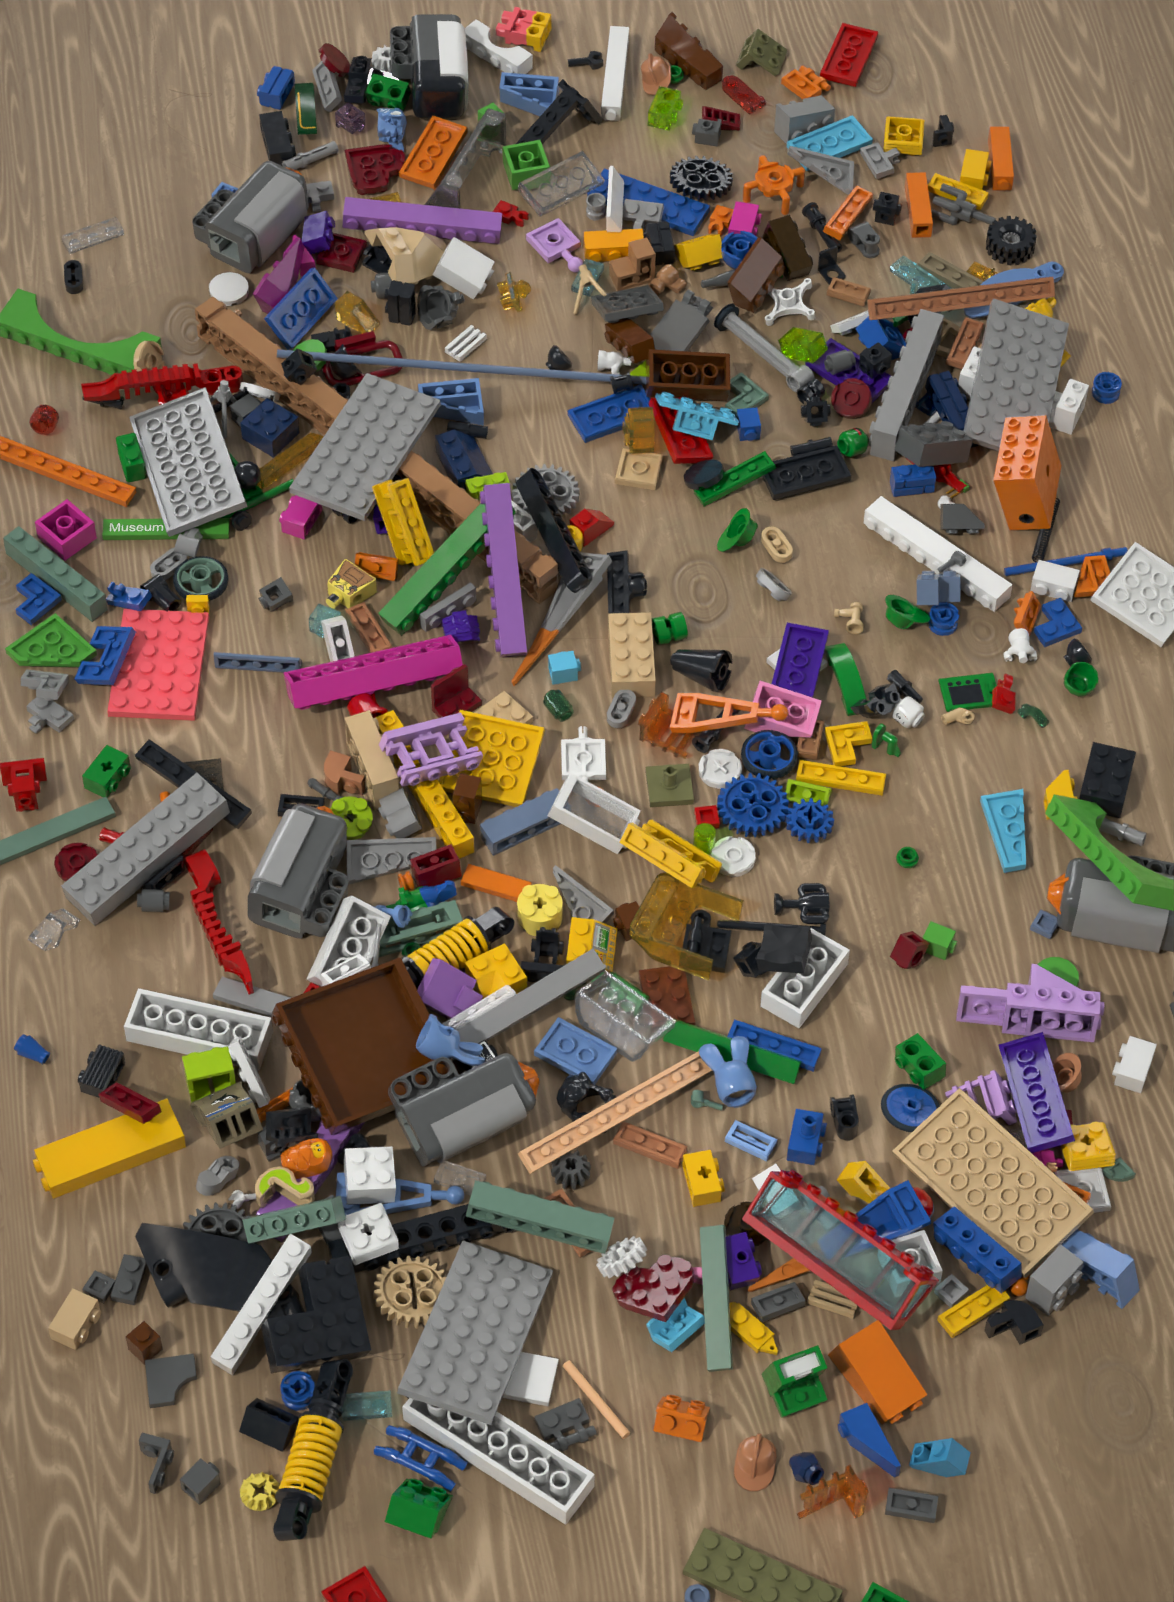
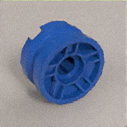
(1106, 387)
(943, 619)
(294, 1380)

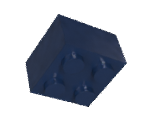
(270, 427)

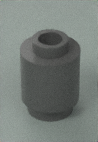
(839, 362)
(153, 900)

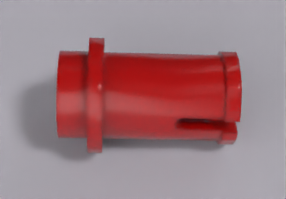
(109, 836)

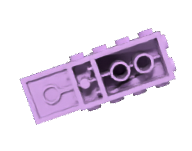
(1043, 1001)

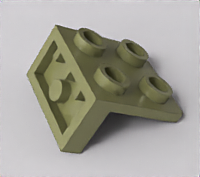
(763, 51)

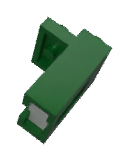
(796, 1381)

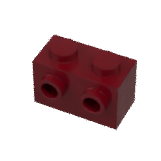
(436, 867)

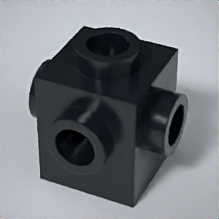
(887, 208)
(875, 360)
(298, 366)
(822, 413)
(747, 960)

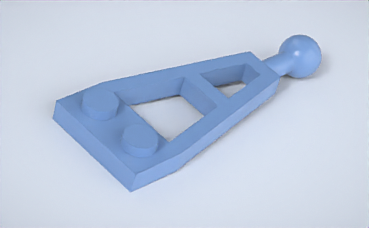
(453, 1195)

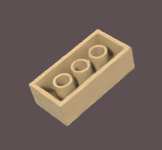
(631, 653)
(371, 762)

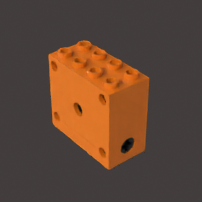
(1027, 473)

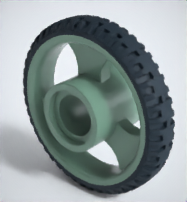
(200, 577)

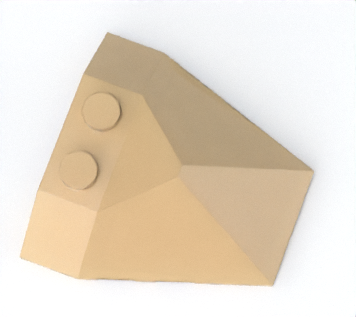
(411, 251)

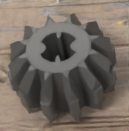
(571, 1170)

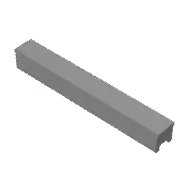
(532, 998)

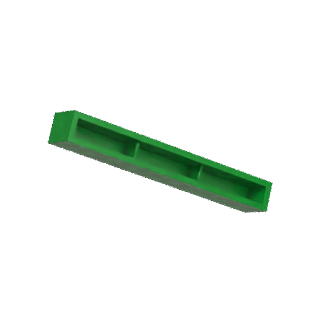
(436, 573)

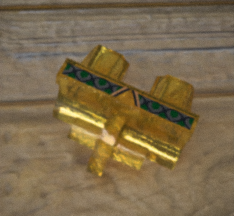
(515, 291)

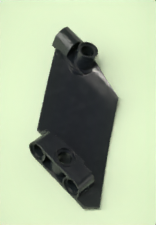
(208, 1269)

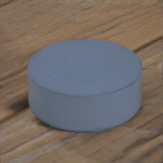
(697, 1593)

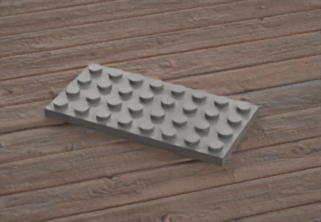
(1014, 370)
(364, 446)
(188, 462)
(475, 1332)

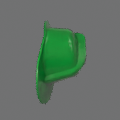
(738, 532)
(903, 613)

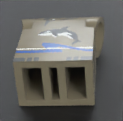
(227, 1114)

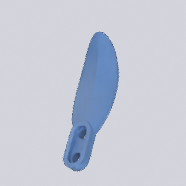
(1050, 269)

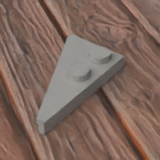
(832, 169)
(580, 900)

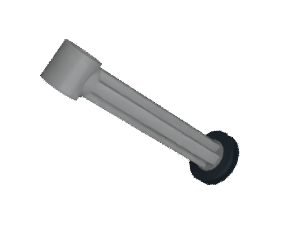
(795, 375)

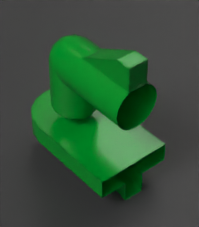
(880, 735)

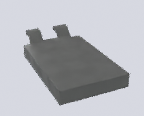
(681, 324)

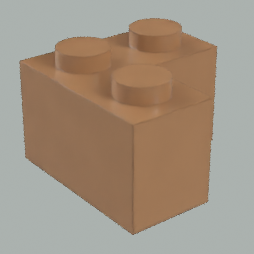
(636, 268)

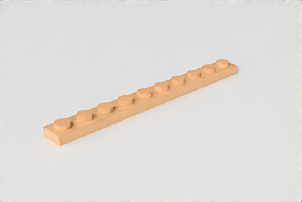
(613, 1112)

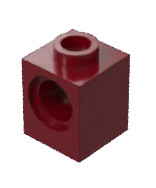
(909, 950)

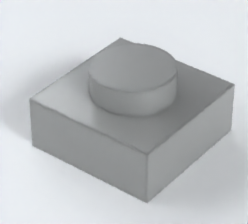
(951, 1291)

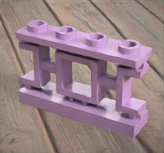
(427, 734)

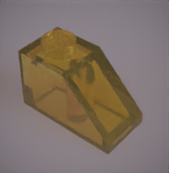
(355, 313)

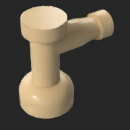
(855, 625)

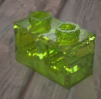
(665, 108)

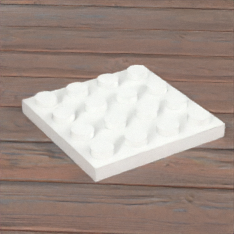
(1140, 594)

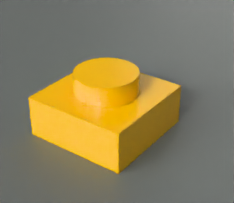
(197, 603)

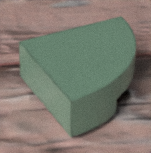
(1119, 1172)

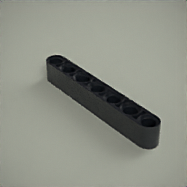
(553, 530)

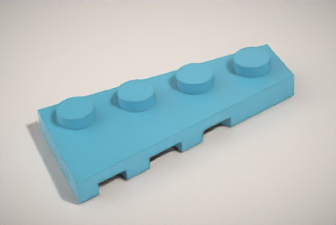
(1007, 827)

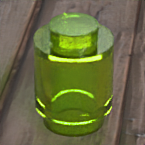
(704, 837)

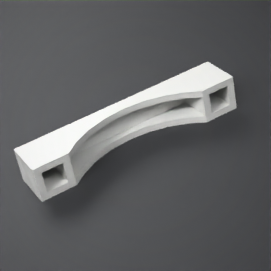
(271, 1286)

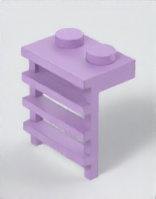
(995, 1095)

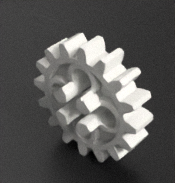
(621, 1257)

